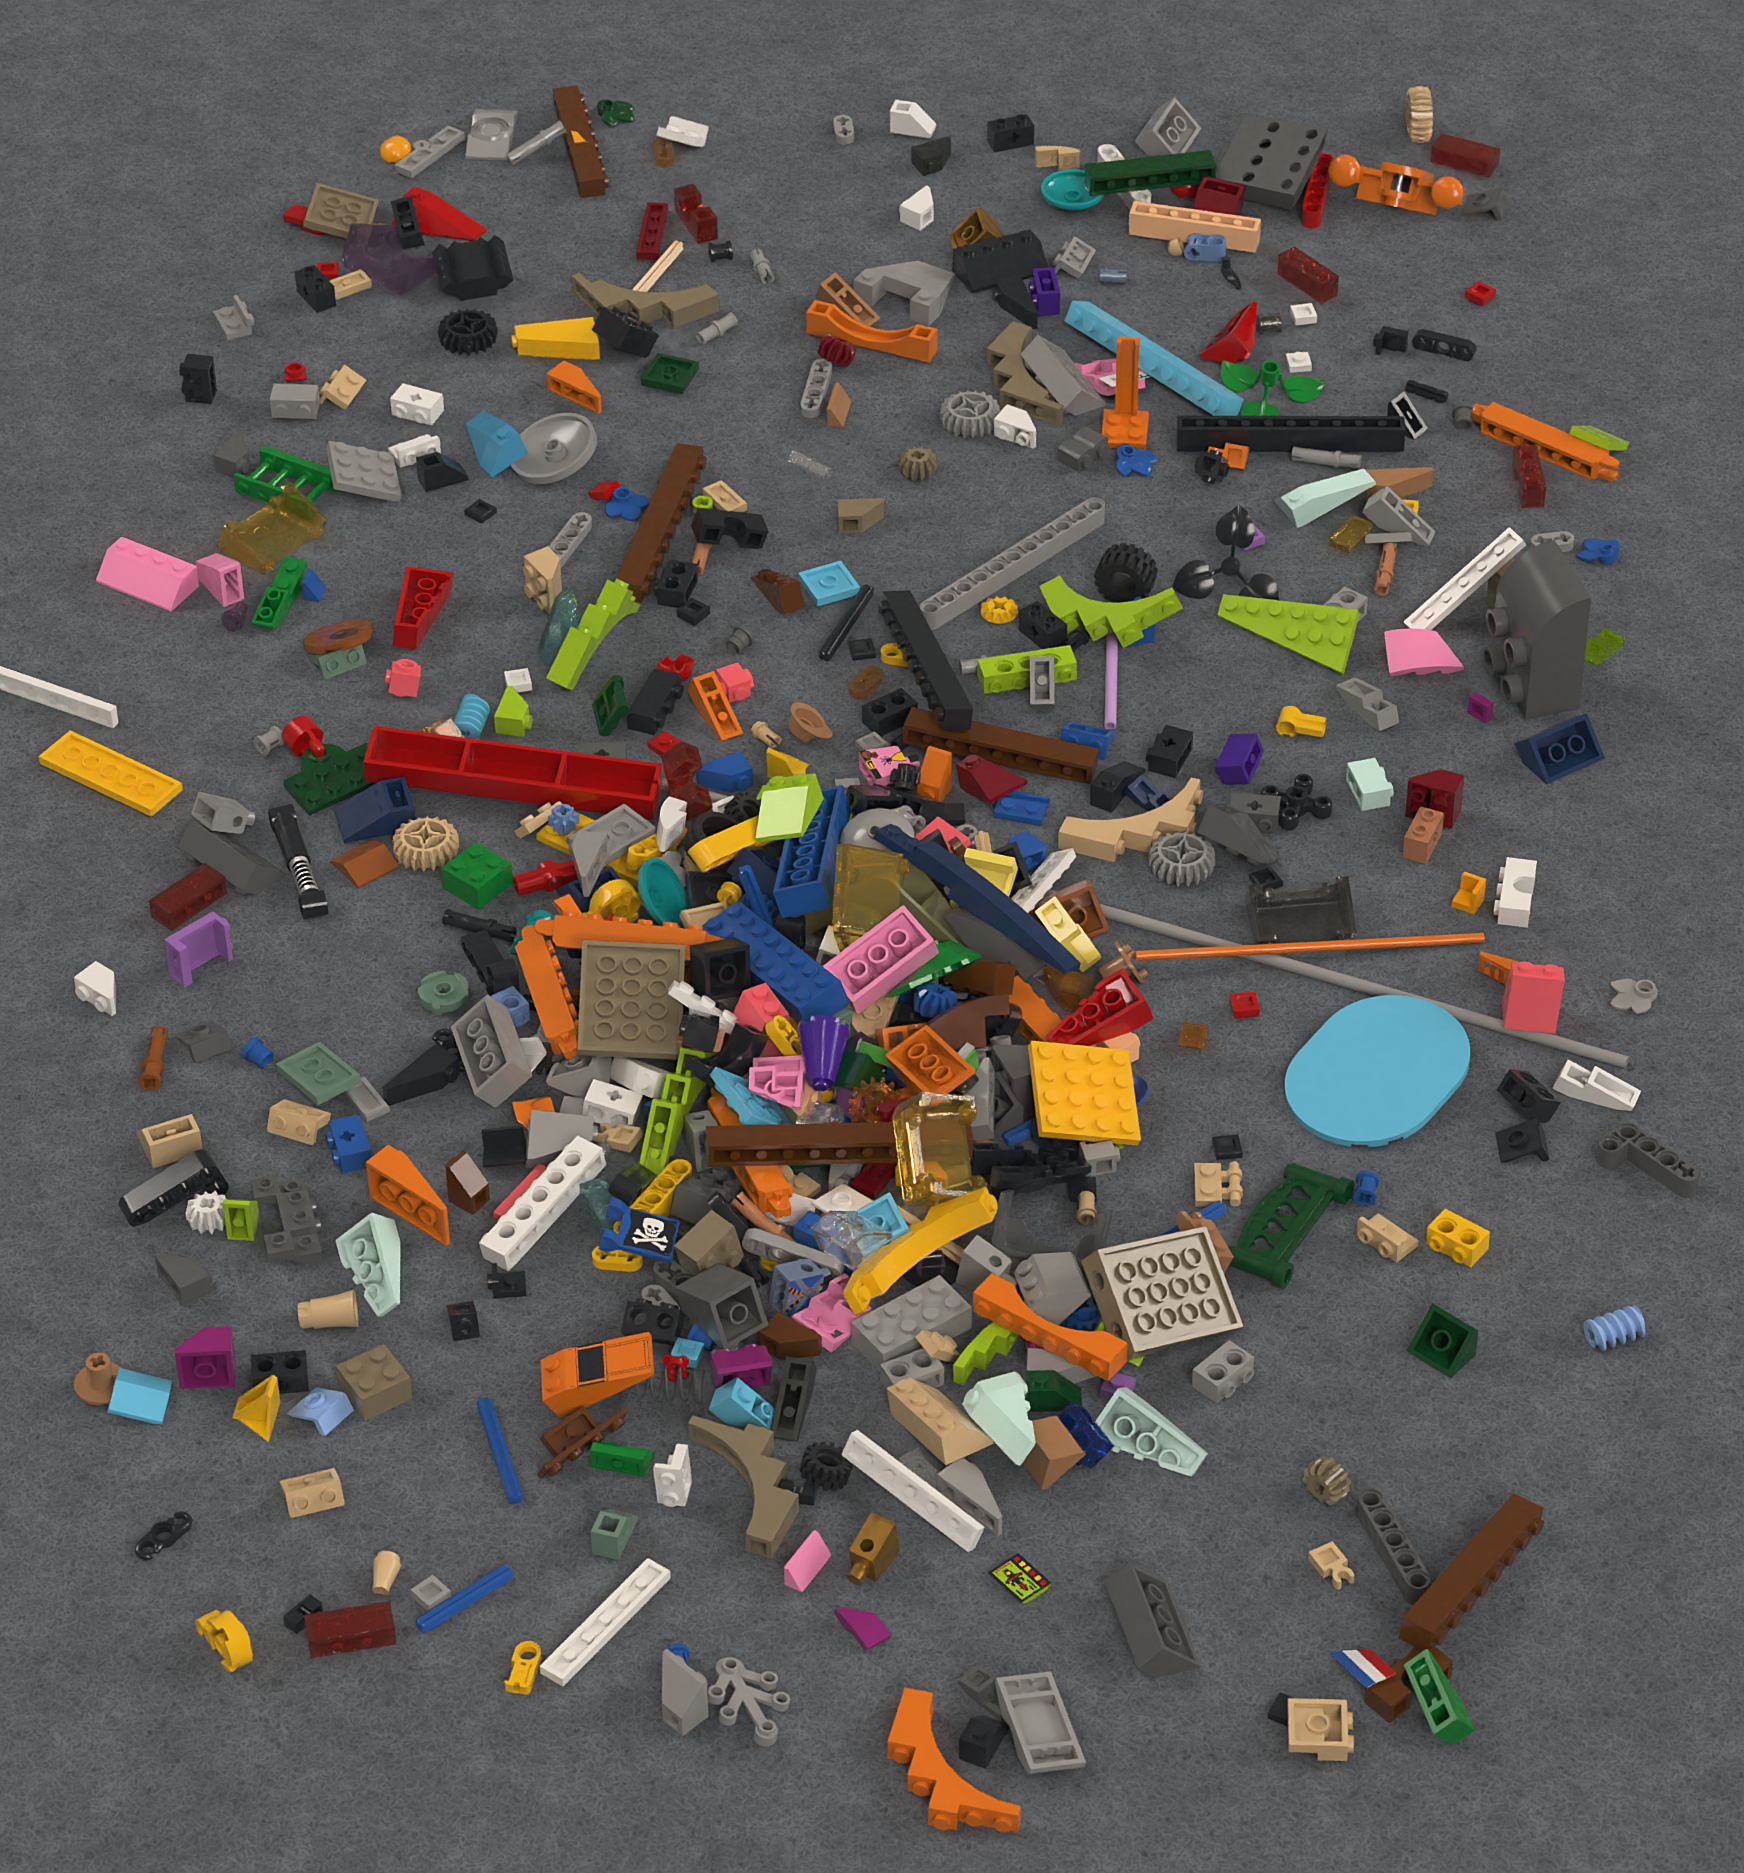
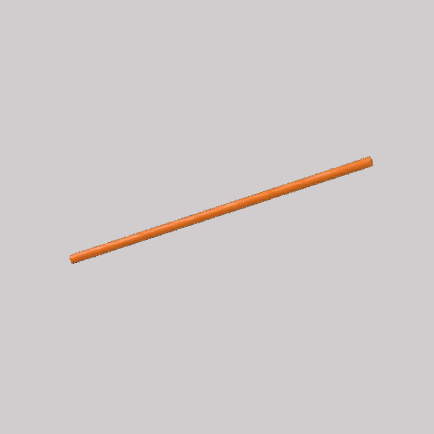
(1309, 946)

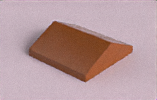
(365, 863)

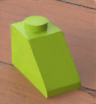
(512, 714)
(241, 1219)

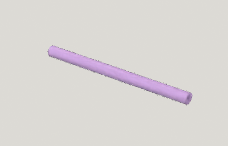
(1111, 681)

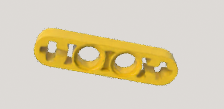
(648, 849)
(784, 1037)

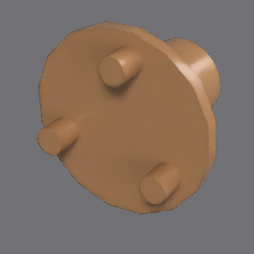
(1123, 961)
(96, 1381)

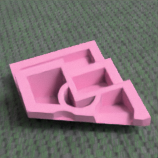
(1100, 369)
(1419, 652)
(779, 1079)
(829, 1313)

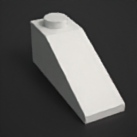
(639, 1076)

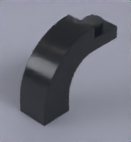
(735, 1057)

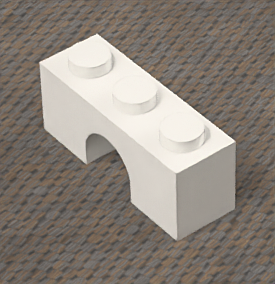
(1515, 892)

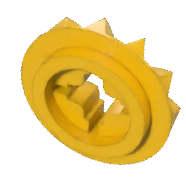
(999, 615)

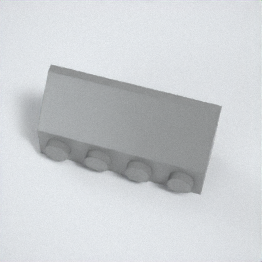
(1061, 377)

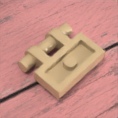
(1209, 1187)

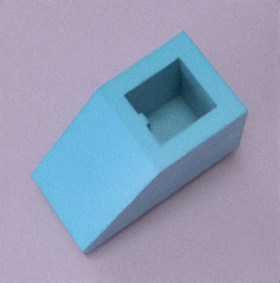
(740, 1405)

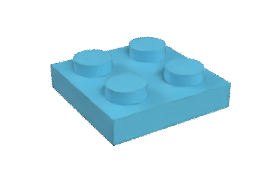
(828, 583)

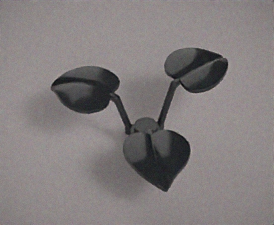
(1235, 530)

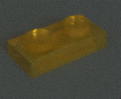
(1350, 534)

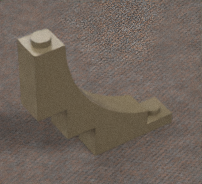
(674, 307)
(1016, 384)

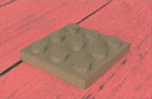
(336, 209)

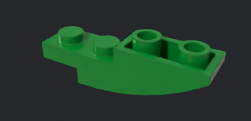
(281, 595)

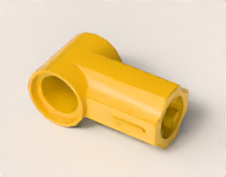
(1293, 721)

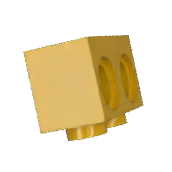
(1457, 1238)

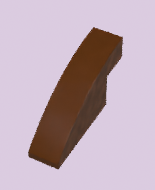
(967, 1020)

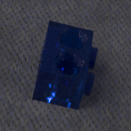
(1086, 1433)

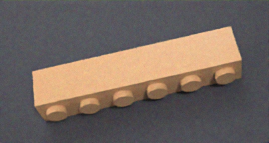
(1174, 222)

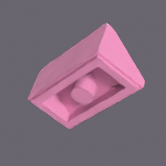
(806, 1562)

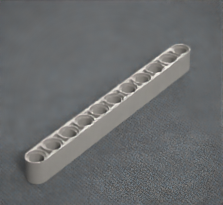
(1013, 562)

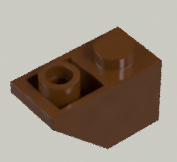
(466, 1184)
(789, 1338)

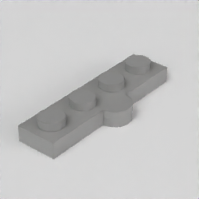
(427, 152)

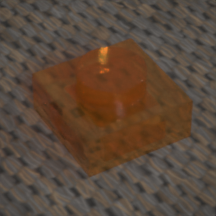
(1193, 1036)

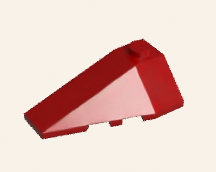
(1108, 1013)

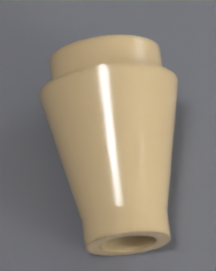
(385, 1570)

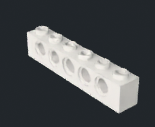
(542, 1203)

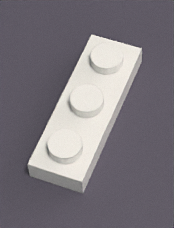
(684, 993)

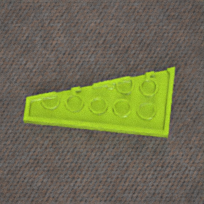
(1305, 629)

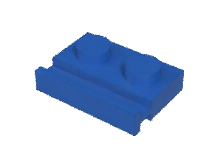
(1022, 808)

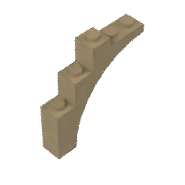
(750, 1454)

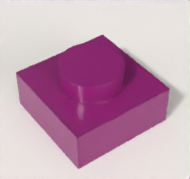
(1480, 707)

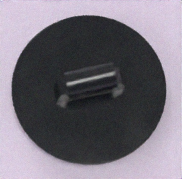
(931, 1267)

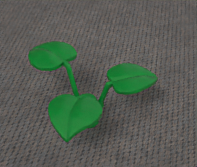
(1240, 377)

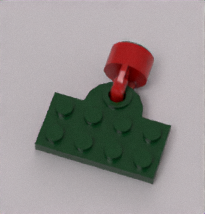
(326, 769)

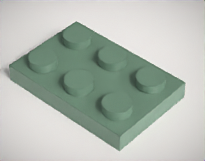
(318, 1073)

